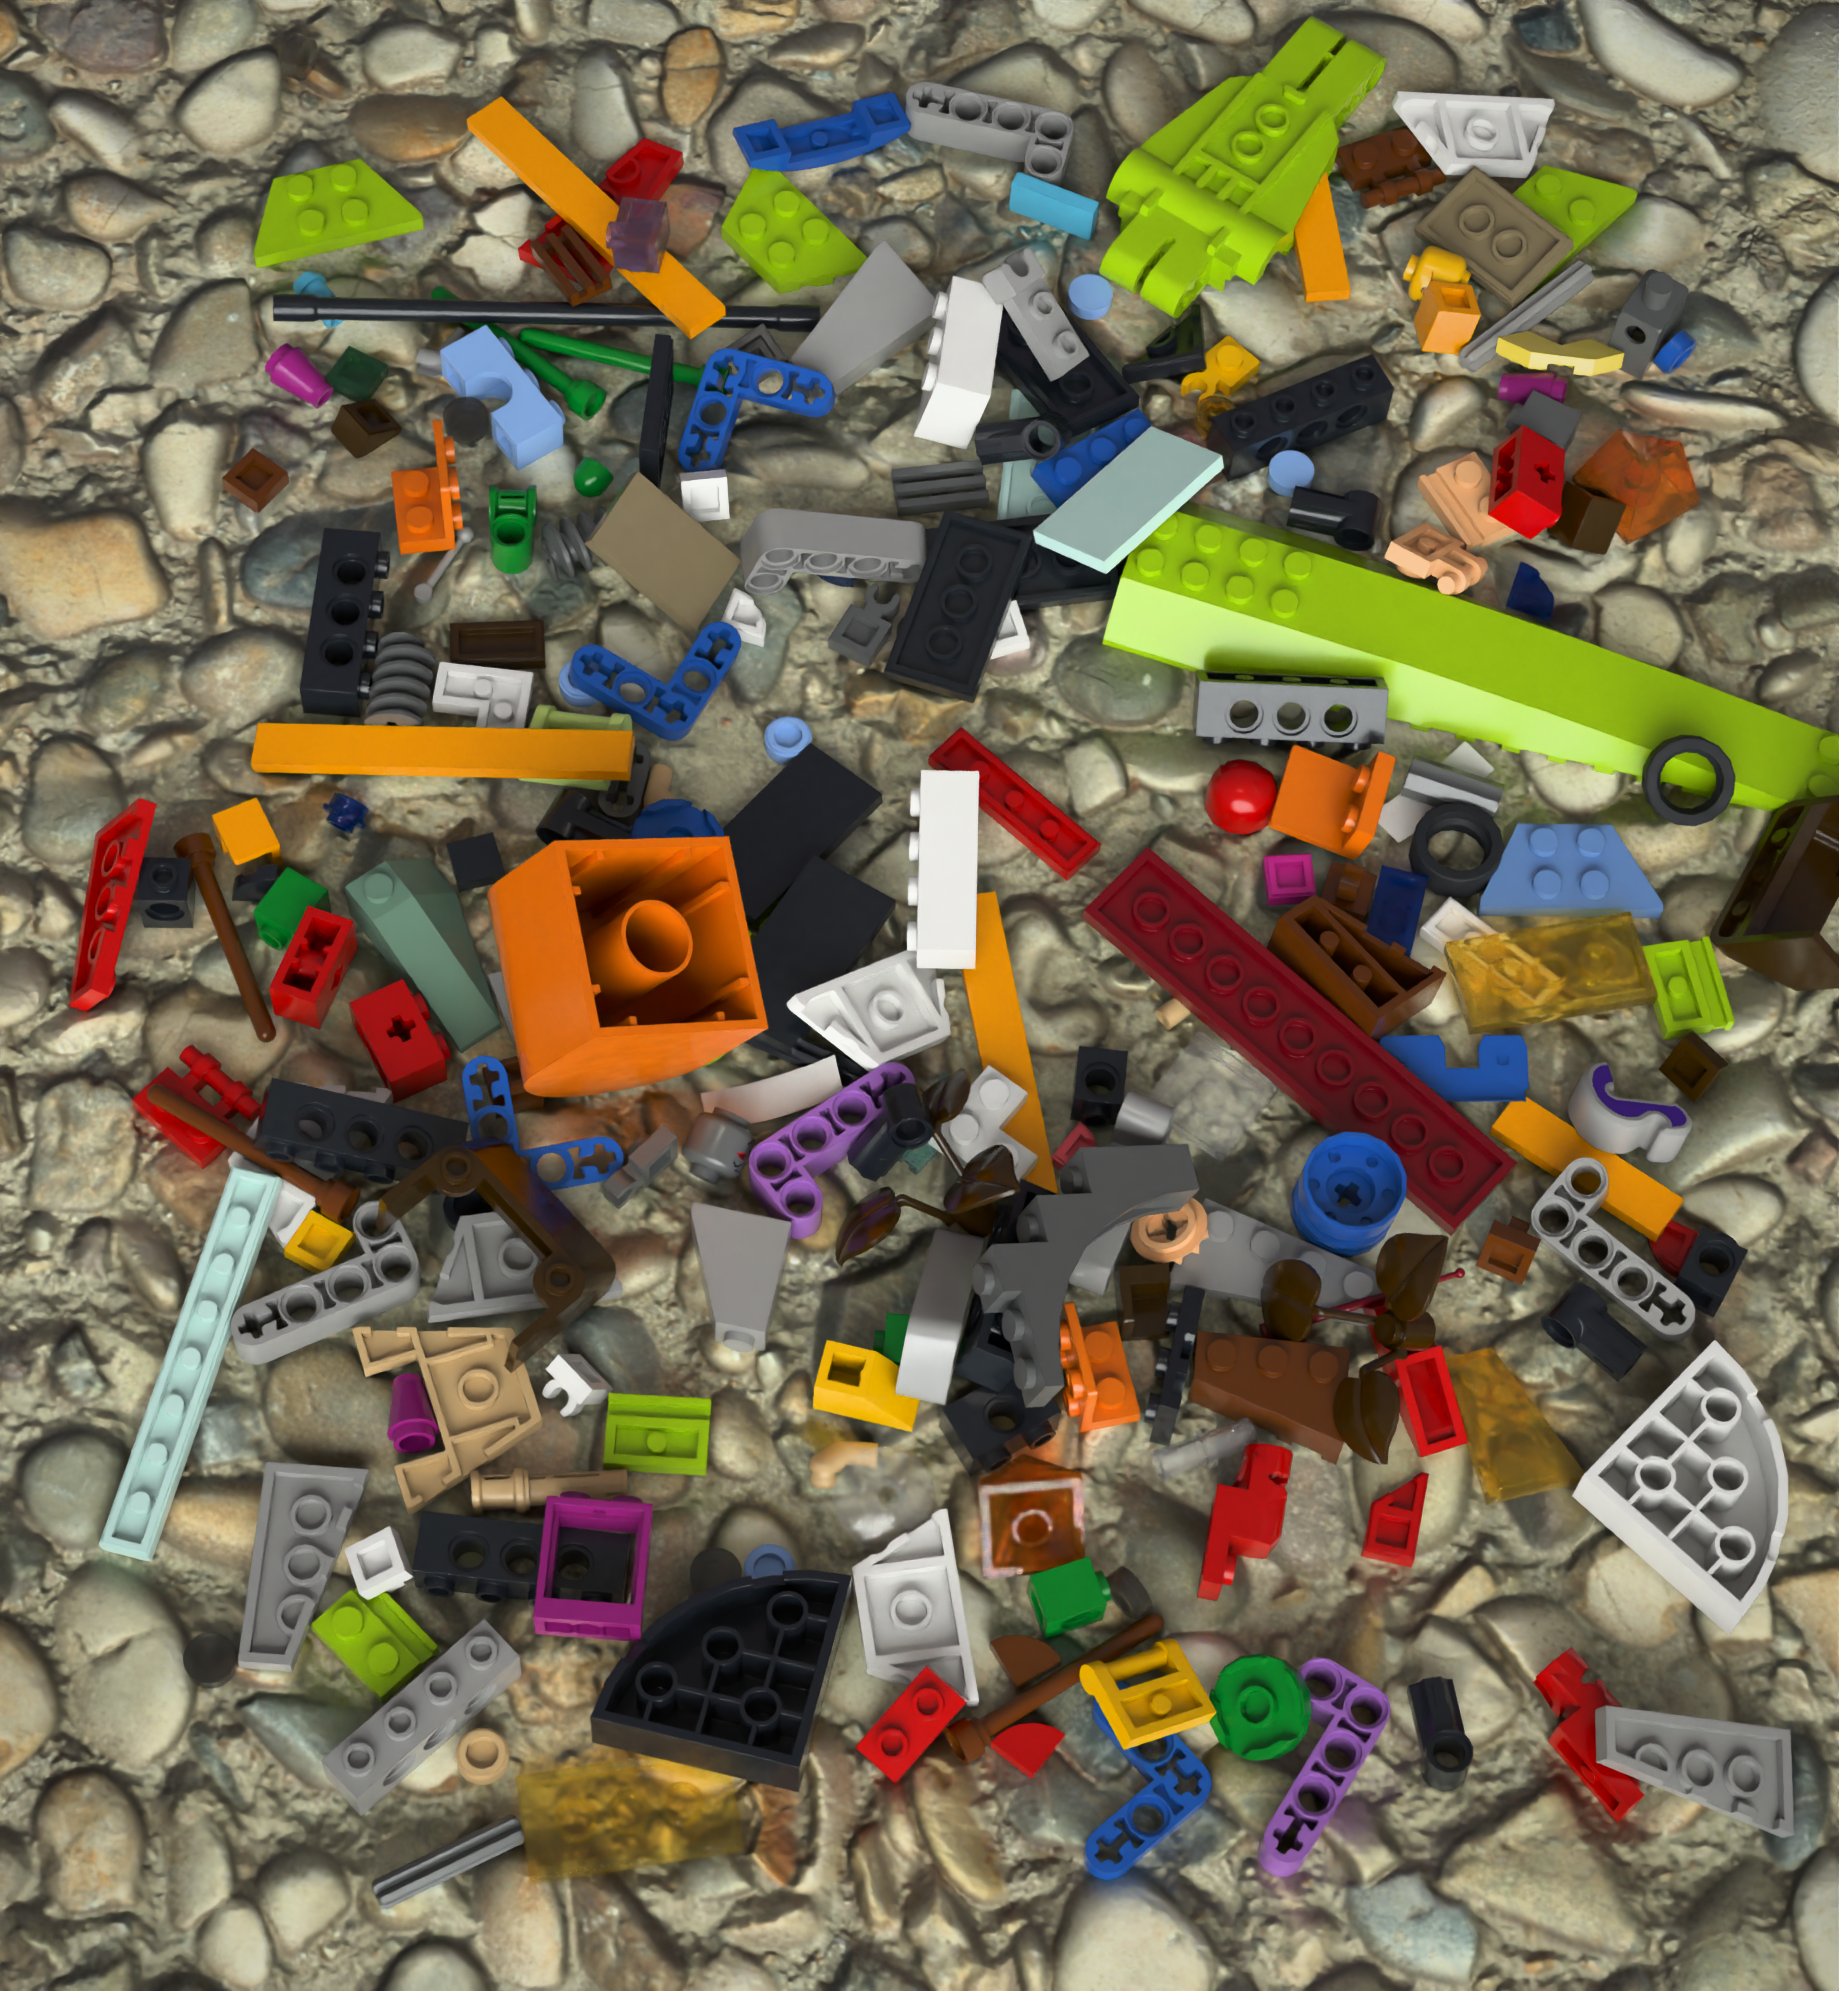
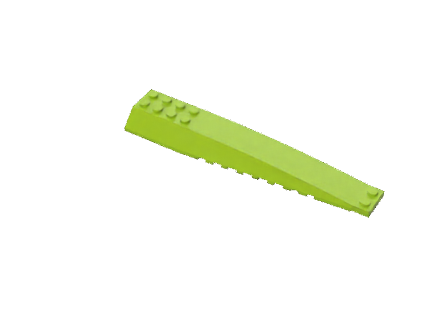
(1272, 601)

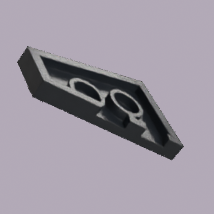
(1173, 1365)

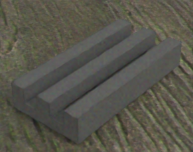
(938, 481)

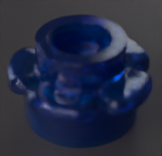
(345, 813)

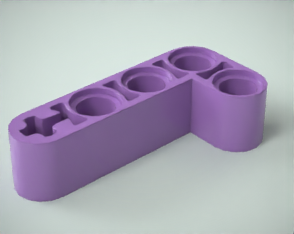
(803, 1165)
(1317, 1774)

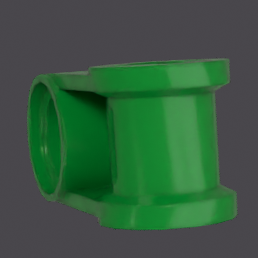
(512, 521)

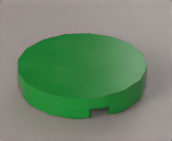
(1260, 1707)

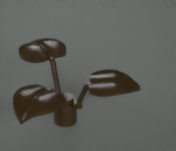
(967, 1202)
(1406, 1272)

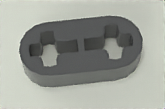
(634, 789)

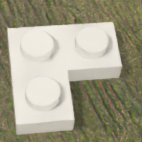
(492, 694)
(980, 1124)

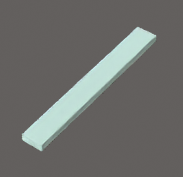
(190, 1364)

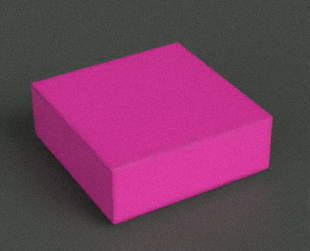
(1288, 878)

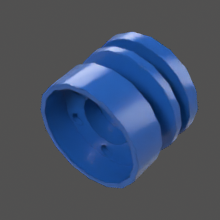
(1354, 1169)

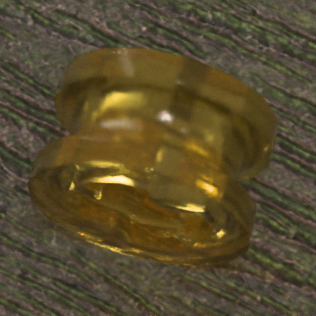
(1210, 406)

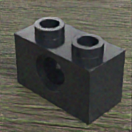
(982, 1445)

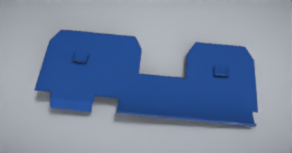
(1500, 1074)

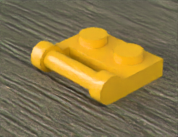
(1152, 1707)

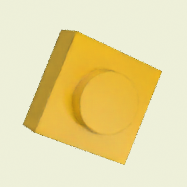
(318, 1243)

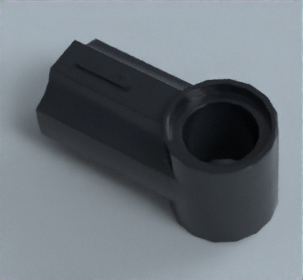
(1020, 440)
(1347, 518)
(575, 818)
(898, 1128)
(1582, 1322)
(1439, 1730)

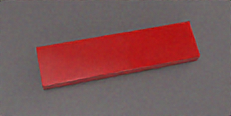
(1018, 805)

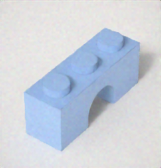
(487, 368)

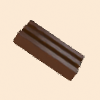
(558, 246)

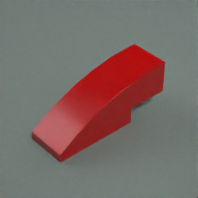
(1425, 1395)

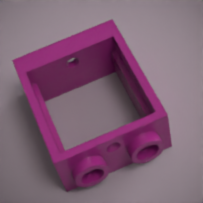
(593, 1618)

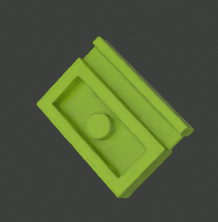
(1688, 988)
(657, 1434)
(375, 1641)

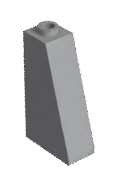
(867, 323)

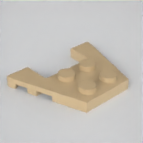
(472, 1395)

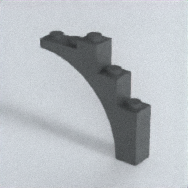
(1031, 1277)

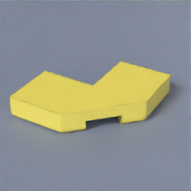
(1536, 352)

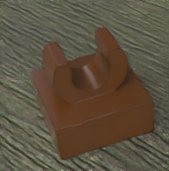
(255, 480)
(1349, 889)
(521, 1099)
(1509, 1250)

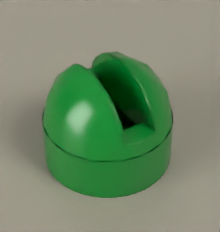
(591, 478)

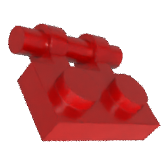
(204, 1071)

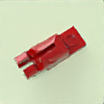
(1245, 1516)
(1576, 1735)

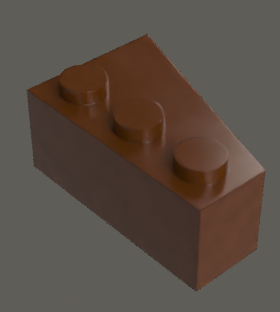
(1352, 968)
(1274, 1384)

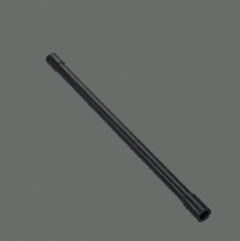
(313, 308)

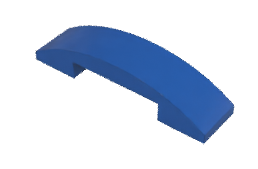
(823, 141)

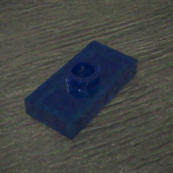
(1397, 906)

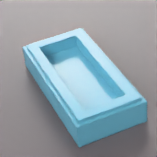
(1053, 205)

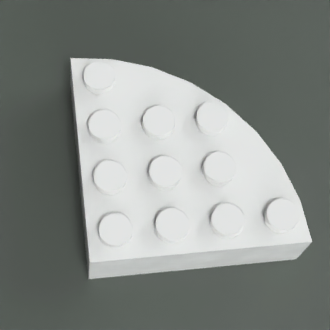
(1699, 1488)

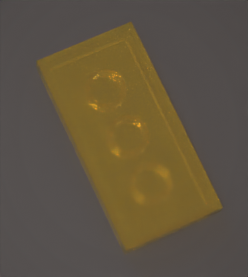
(1550, 972)
(624, 1817)

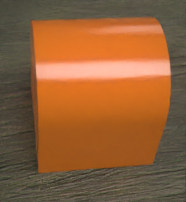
(624, 962)

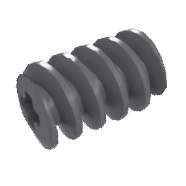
(568, 545)
(400, 681)

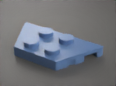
(1568, 874)

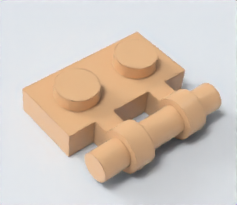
(1435, 553)

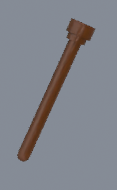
(202, 855)
(334, 1197)
(971, 1736)

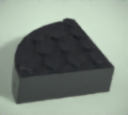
(731, 1678)

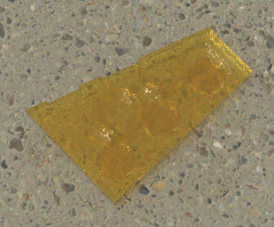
(1505, 1432)

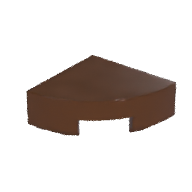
(1024, 1658)

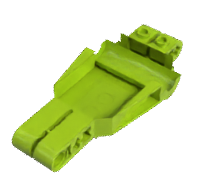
(1235, 171)

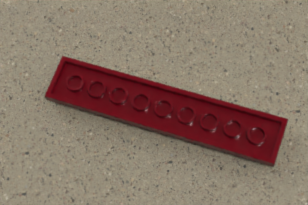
(1296, 1036)

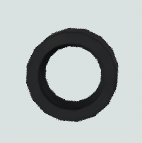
(1724, 780)
(1463, 819)

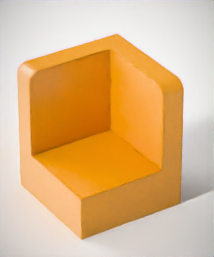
(1446, 317)
(246, 833)

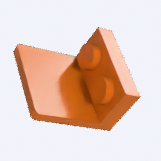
(424, 500)
(1331, 801)
(1096, 1374)

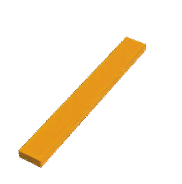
(589, 212)
(443, 751)
(1001, 1032)

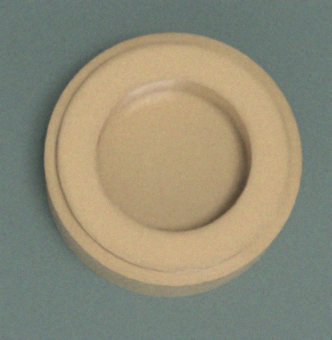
(482, 1756)

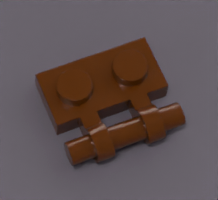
(1385, 157)

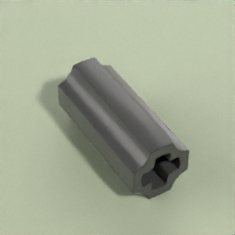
(1442, 784)

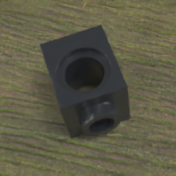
(166, 892)
(1100, 1068)
(1703, 1288)

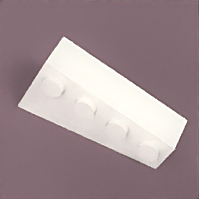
(946, 870)

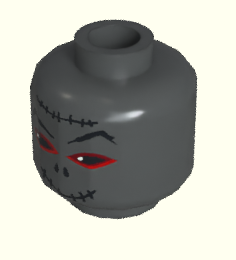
(718, 1145)

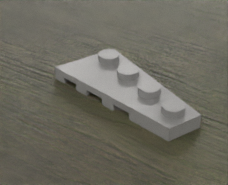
(1242, 1251)
(295, 1549)
(1708, 1761)

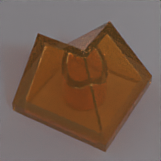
(1646, 476)
(1030, 1518)

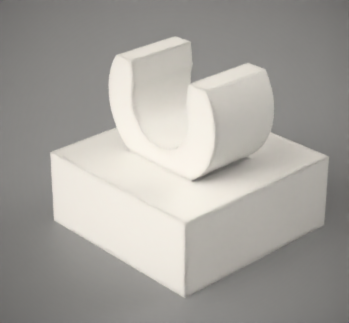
(705, 495)
(579, 1380)
(379, 1563)

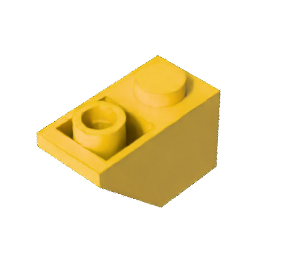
(862, 1387)

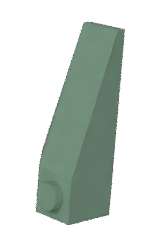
(426, 940)

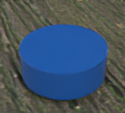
(1675, 352)

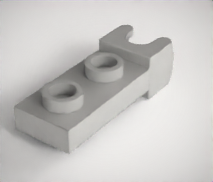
(1036, 313)

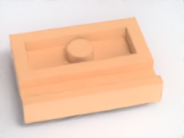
(1461, 501)

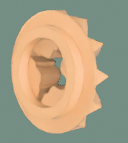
(1150, 1231)

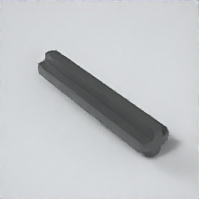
(448, 1861)

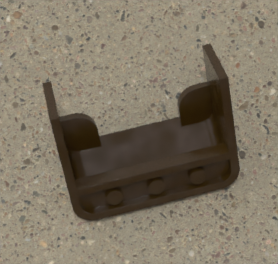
(1786, 898)
(573, 1265)

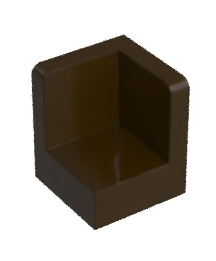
(1587, 518)
(1142, 1301)

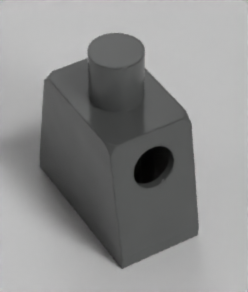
(1657, 310)

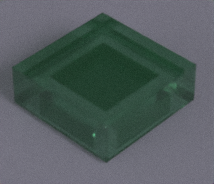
(357, 375)

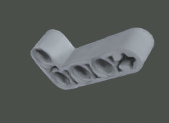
(992, 128)
(829, 545)
(1138, 1123)
(1620, 1259)
(322, 1291)
(938, 1316)

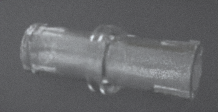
(1203, 1449)

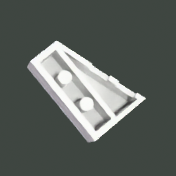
(960, 363)

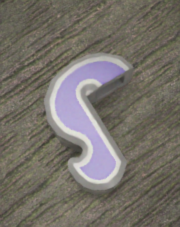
(1624, 1123)

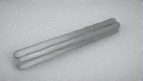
(1527, 314)

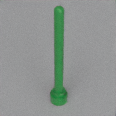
(612, 356)
(582, 396)

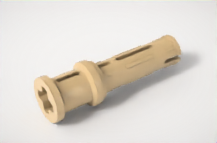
(523, 1490)

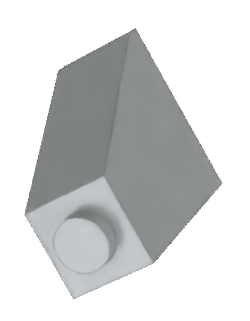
(740, 1271)

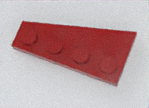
(639, 174)
(108, 900)

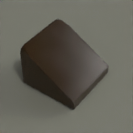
(364, 427)

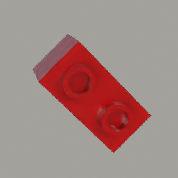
(1527, 482)
(313, 967)
(407, 1065)
(912, 1723)

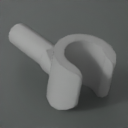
(431, 359)

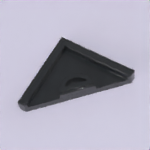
(1172, 352)

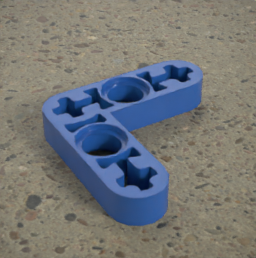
(745, 386)
(671, 696)
(501, 1087)
(1158, 1794)

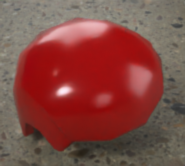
(1240, 796)

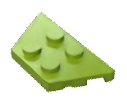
(1575, 206)
(330, 212)
(787, 235)

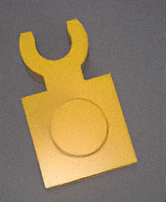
(1227, 370)

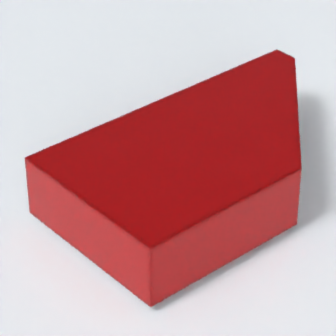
(1395, 1523)

